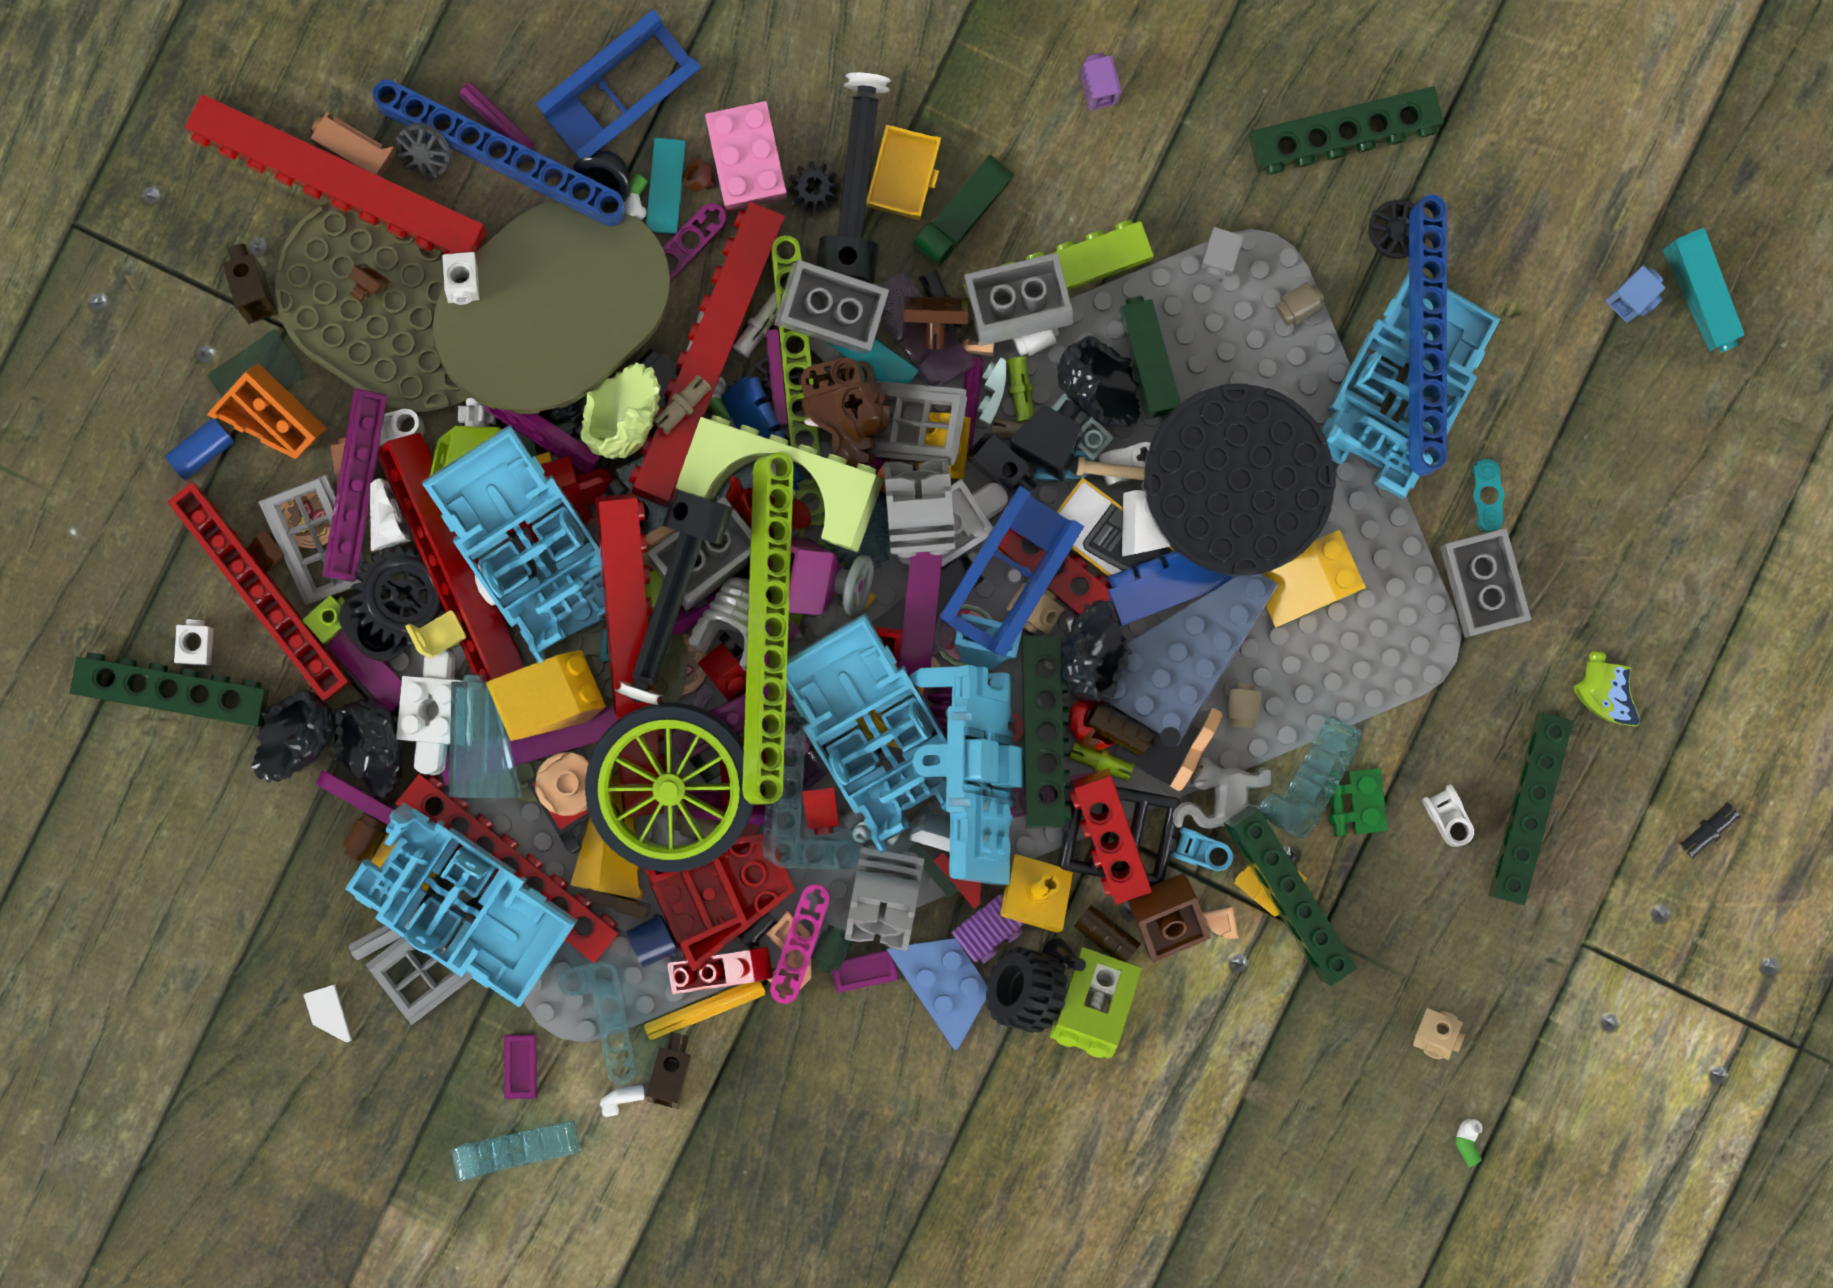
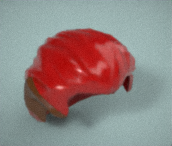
(1086, 735)

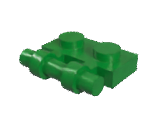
(1366, 800)

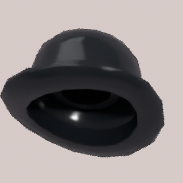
(607, 170)

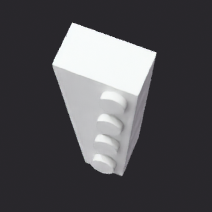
(1139, 530)

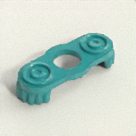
(1489, 515)

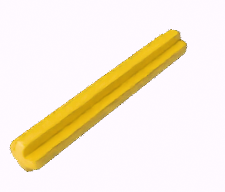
(704, 1009)

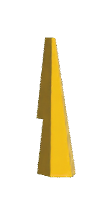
(600, 866)

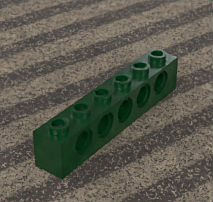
(1420, 103)
(88, 683)
(1531, 808)
(1039, 814)
(1290, 895)

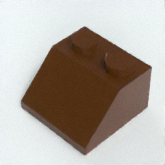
(1169, 918)

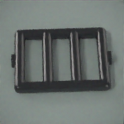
(1142, 800)

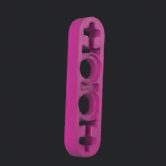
(796, 942)

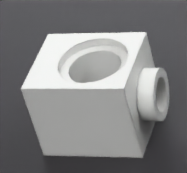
(461, 266)
(203, 654)

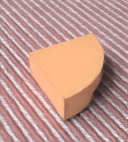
(974, 347)
(1222, 922)

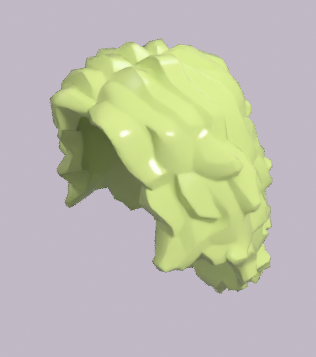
(621, 412)

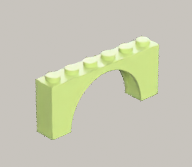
(846, 491)

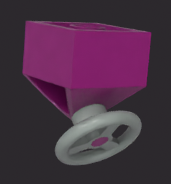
(818, 577)

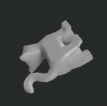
(1230, 793)

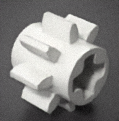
(474, 414)

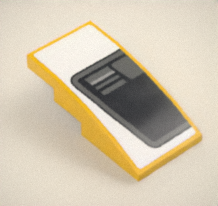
(1102, 536)

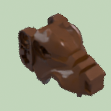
(837, 407)

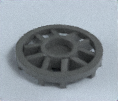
(423, 150)

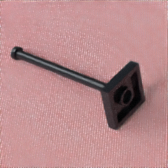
(1162, 756)

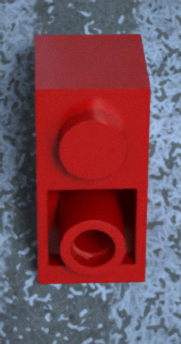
(724, 672)

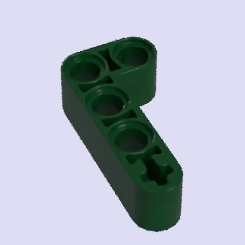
(963, 211)

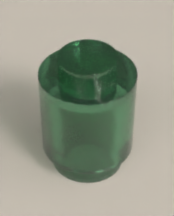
(830, 950)

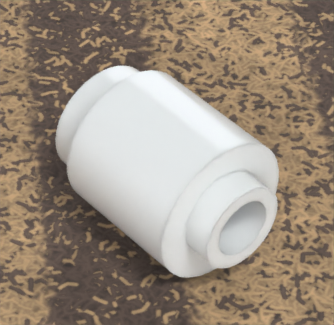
(1035, 342)

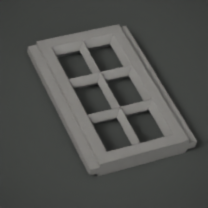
(928, 395)
(288, 545)
(430, 999)

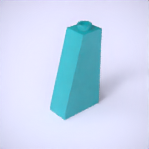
(1704, 290)

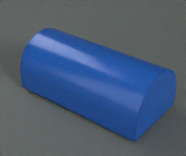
(199, 449)

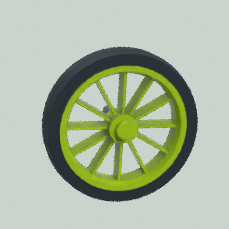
(667, 788)

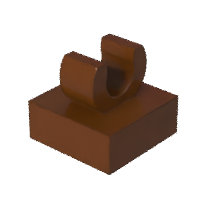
(367, 282)
(266, 550)

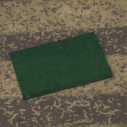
(269, 353)

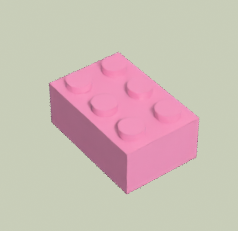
(746, 156)

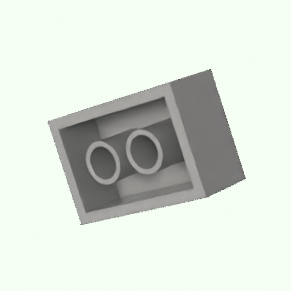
(1018, 299)
(831, 307)
(714, 562)
(1485, 583)

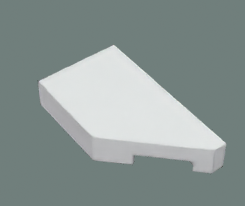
(327, 1012)

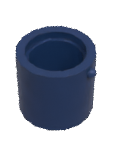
(652, 941)

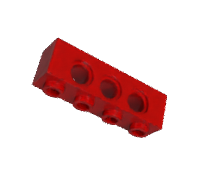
(1060, 585)
(1101, 788)

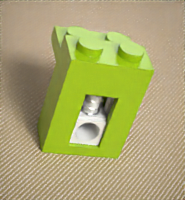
(1088, 1026)

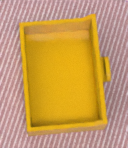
(904, 172)

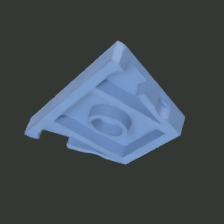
(944, 984)

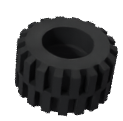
(1026, 990)

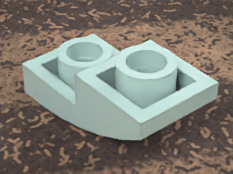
(995, 382)
(1094, 435)

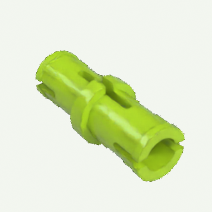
(1020, 388)
(1102, 760)

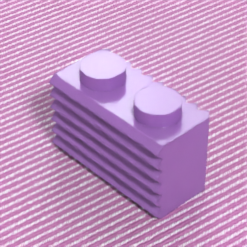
(1100, 81)
(986, 930)

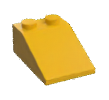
(1313, 579)
(547, 696)

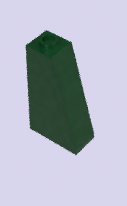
(1149, 358)

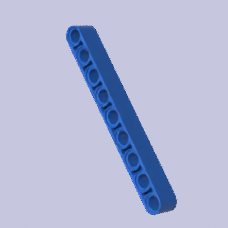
(510, 162)
(1419, 346)

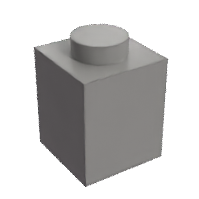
(1221, 253)

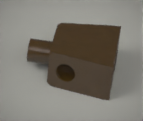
(248, 285)
(666, 1086)

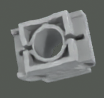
(919, 508)
(884, 897)

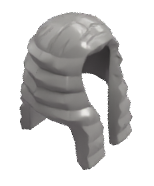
(726, 612)

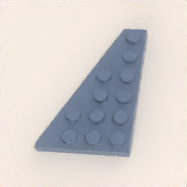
(1187, 654)

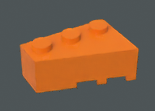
(269, 412)

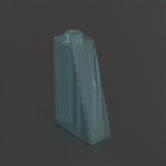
(479, 745)

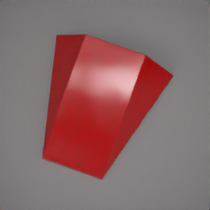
(720, 898)

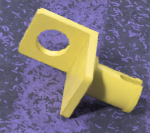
(437, 635)

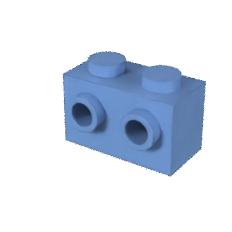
(1637, 294)

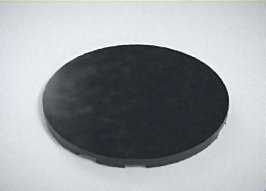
(1239, 479)

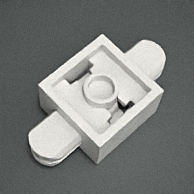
(971, 518)
(429, 731)

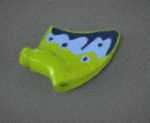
(1607, 691)

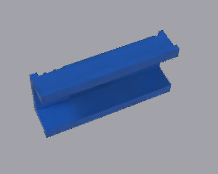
(571, 117)
(1042, 528)

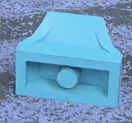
(975, 654)

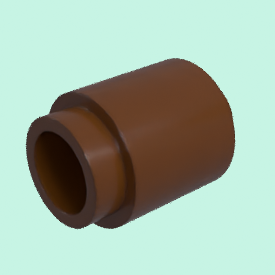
(364, 837)

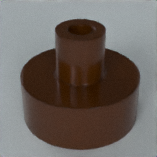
(698, 176)

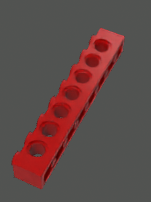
(259, 592)
(590, 945)

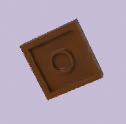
(935, 313)

